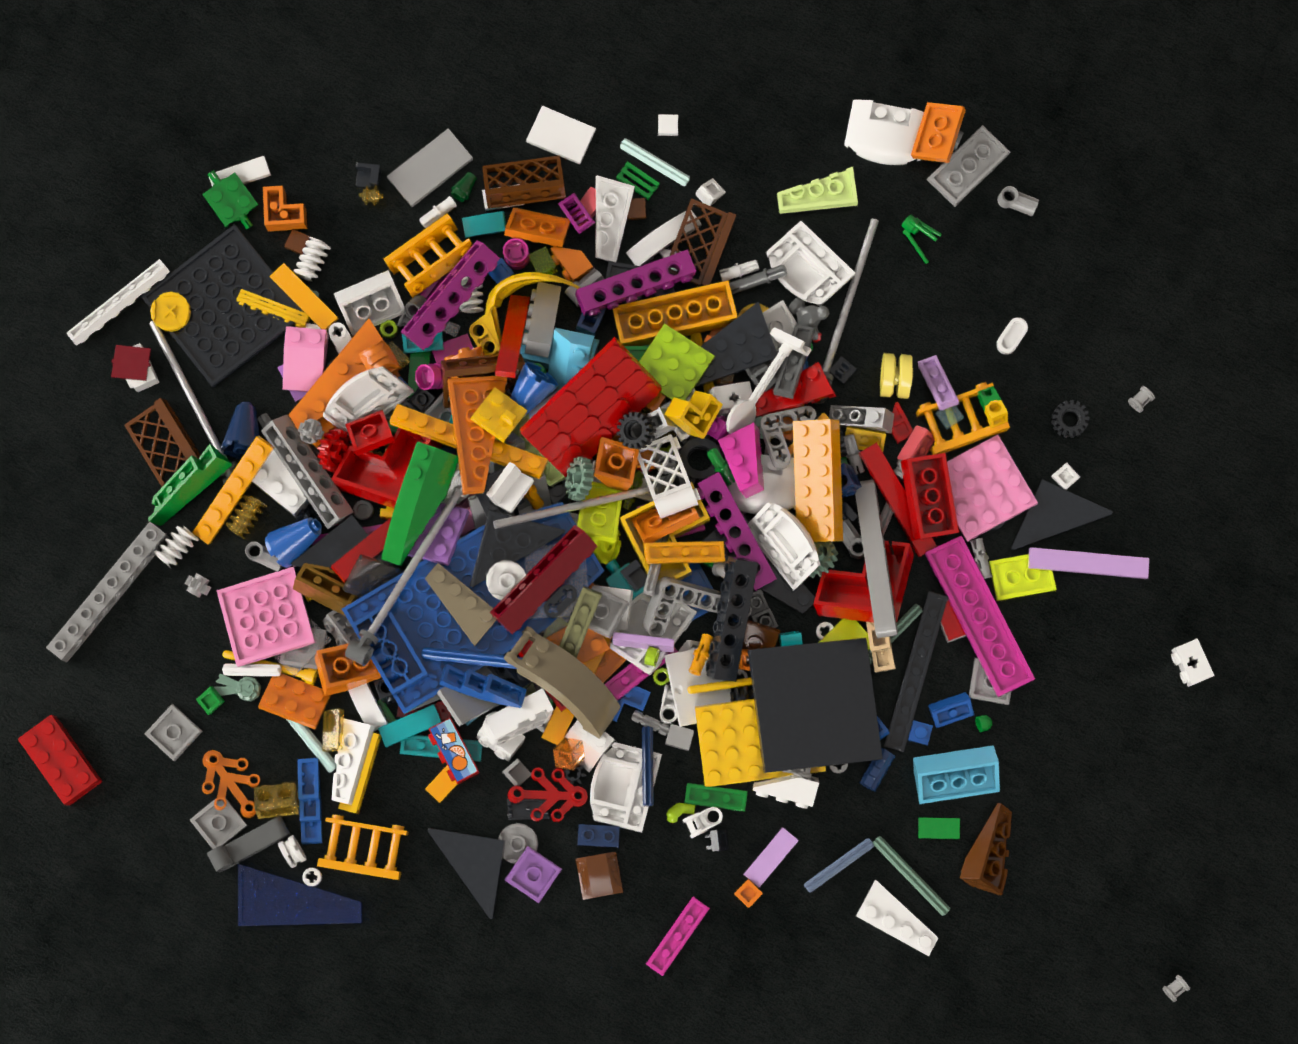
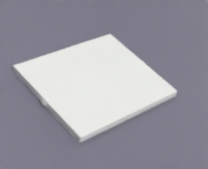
(681, 679)

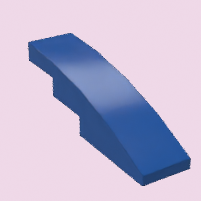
(482, 687)
(310, 801)

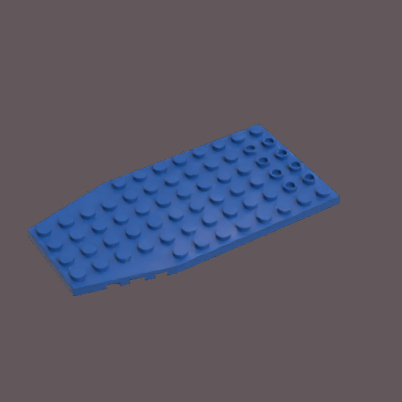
(423, 621)

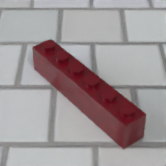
(543, 579)

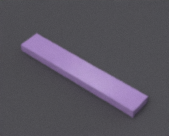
(1088, 563)

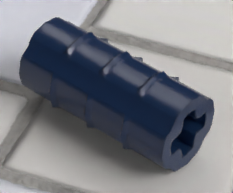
(877, 770)

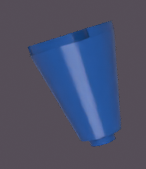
(532, 386)
(292, 540)

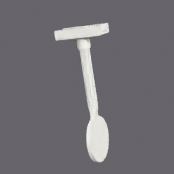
(745, 410)

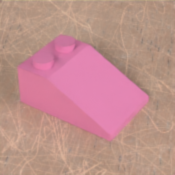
(304, 357)

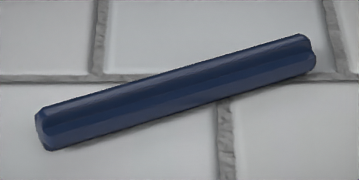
(647, 766)

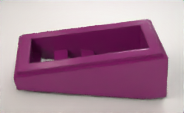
(569, 202)

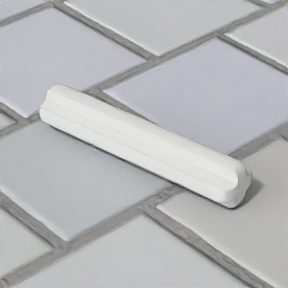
(252, 670)

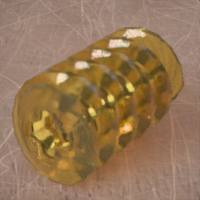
(245, 515)

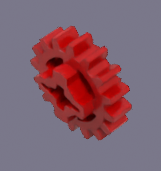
(333, 448)

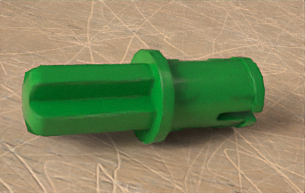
(720, 465)

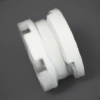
(292, 851)

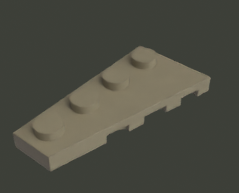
(462, 603)

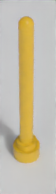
(308, 675)
(719, 685)

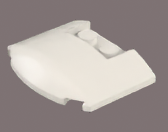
(883, 132)
(811, 266)
(364, 395)
(778, 488)
(785, 543)
(678, 623)
(617, 787)

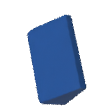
(951, 709)

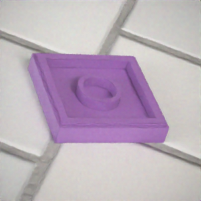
(533, 874)

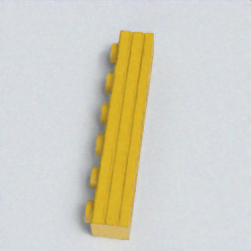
(267, 308)

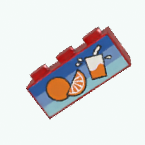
(453, 751)

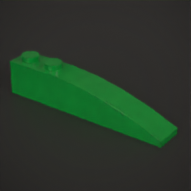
(419, 497)

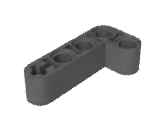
(228, 855)

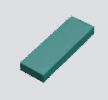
(409, 725)

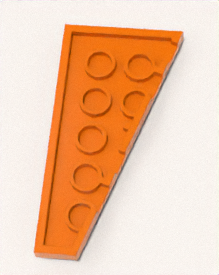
(341, 370)
(472, 441)

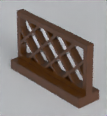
(525, 192)
(717, 244)
(473, 365)
(176, 431)

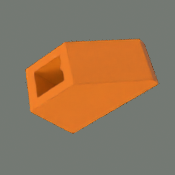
(572, 261)

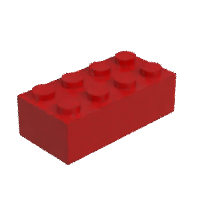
(929, 496)
(60, 760)

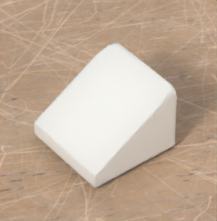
(710, 192)

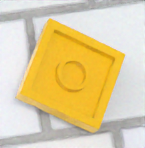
(499, 415)

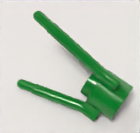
(914, 225)

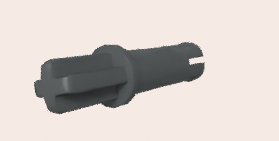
(758, 279)

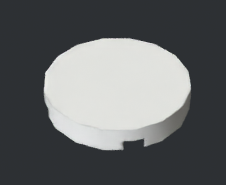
(503, 578)

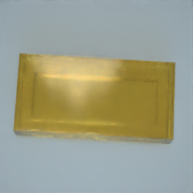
(333, 730)

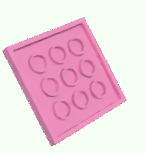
(987, 488)
(265, 617)

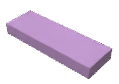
(938, 382)
(643, 642)
(770, 857)

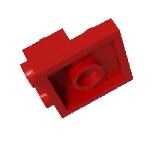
(369, 432)

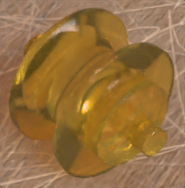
(370, 195)

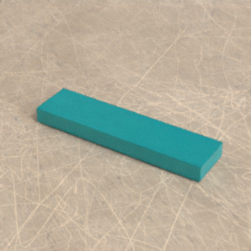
(421, 746)

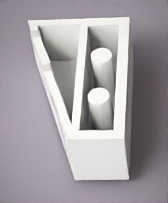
(280, 485)
(515, 721)

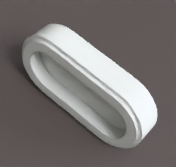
(1012, 335)

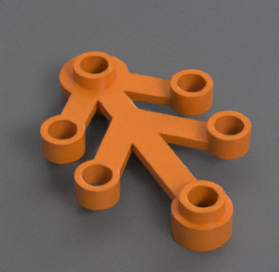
(228, 780)

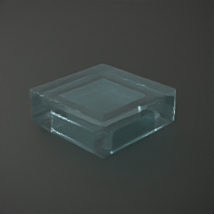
(949, 416)

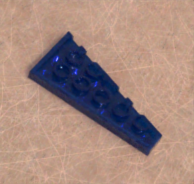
(280, 901)

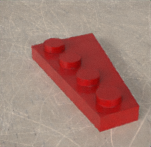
(811, 388)

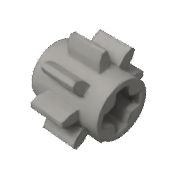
(310, 431)
(197, 585)

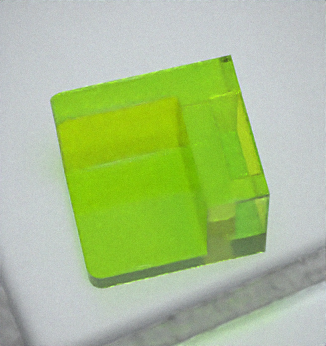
(542, 261)

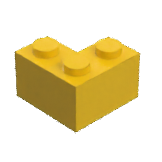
(694, 415)

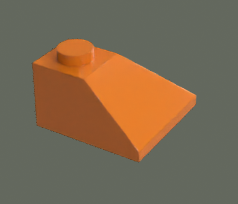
(615, 464)

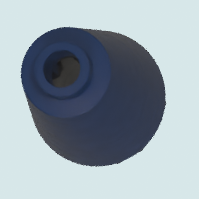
(241, 431)

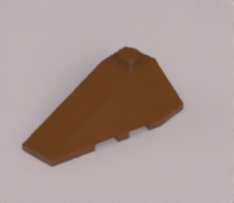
(986, 859)

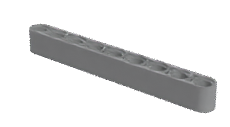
(876, 560)

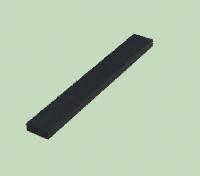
(916, 671)

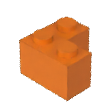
(279, 215)

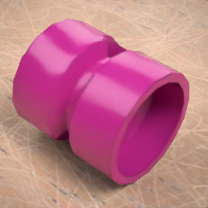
(516, 254)
(429, 376)

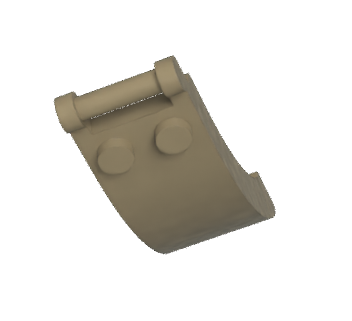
(565, 680)

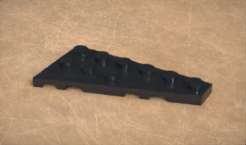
(739, 346)
(800, 599)

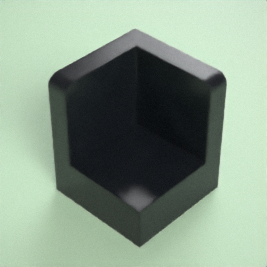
(368, 175)
(634, 576)

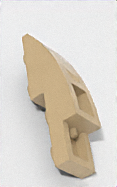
(881, 650)

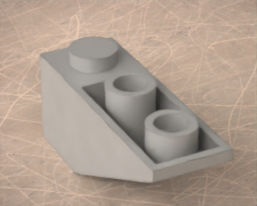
(863, 417)

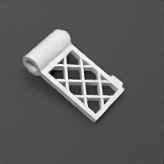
(680, 496)

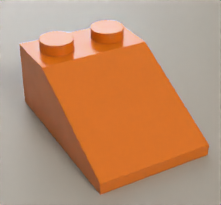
(341, 673)

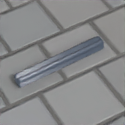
(839, 865)

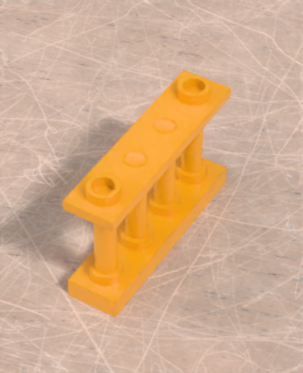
(422, 243)
(959, 439)
(350, 863)

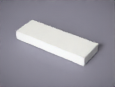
(247, 171)

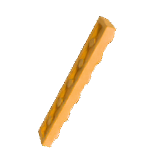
(233, 489)

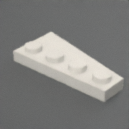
(612, 209)
(351, 760)
(893, 918)

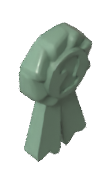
(246, 688)

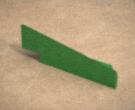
(188, 483)

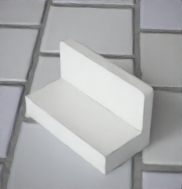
(510, 488)

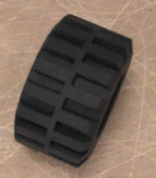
(697, 444)

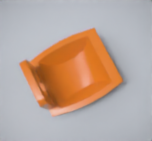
(379, 356)

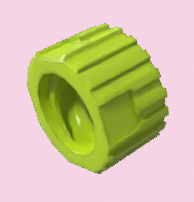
(389, 323)
(652, 656)
(661, 683)

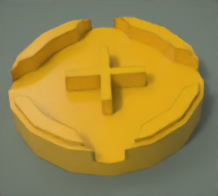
(170, 311)

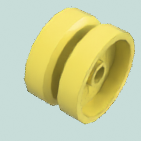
(896, 375)

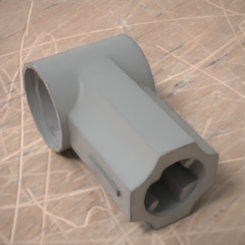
(1020, 201)
(592, 277)
(851, 538)
(264, 557)

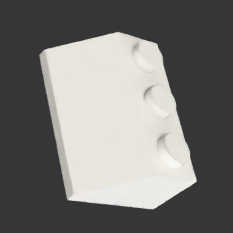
(371, 299)

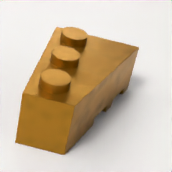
(323, 587)

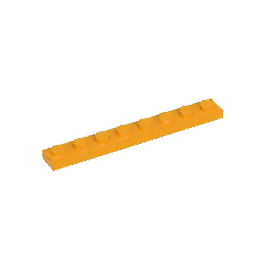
(444, 433)

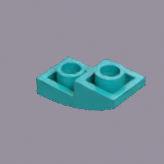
(484, 224)

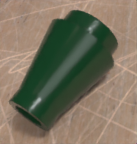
(463, 188)

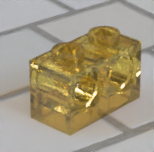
(276, 804)

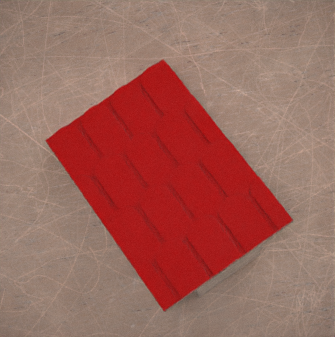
(590, 406)

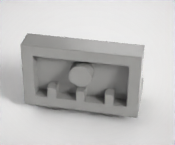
(339, 627)

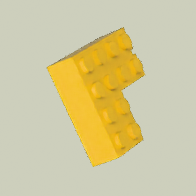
(677, 570)

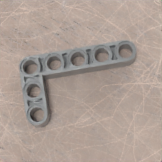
(674, 595)

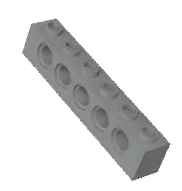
(307, 471)

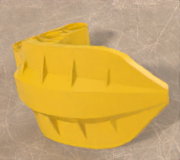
(496, 296)

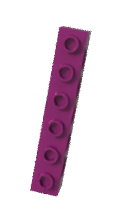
(679, 261)
(450, 284)
(716, 483)

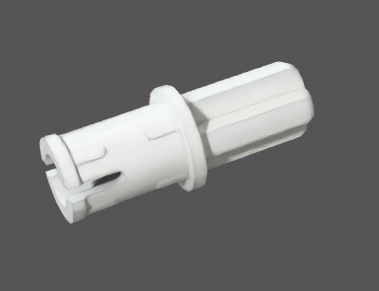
(437, 212)
(739, 270)

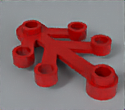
(551, 795)

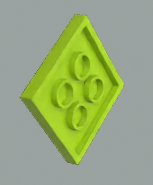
(675, 363)

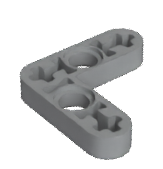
(776, 432)

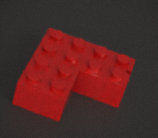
(379, 476)
(848, 594)

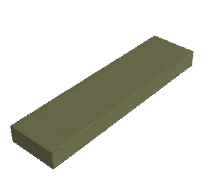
(580, 621)

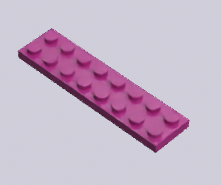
(979, 616)

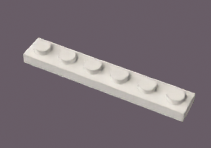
(116, 303)

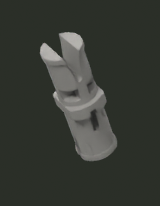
(981, 558)

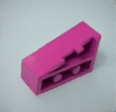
(744, 459)

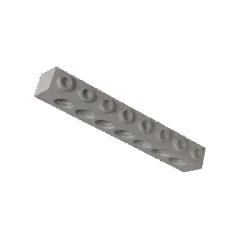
(107, 592)

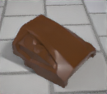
(599, 875)

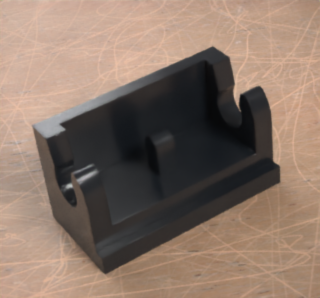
(522, 810)

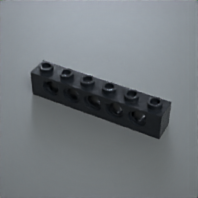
(736, 628)

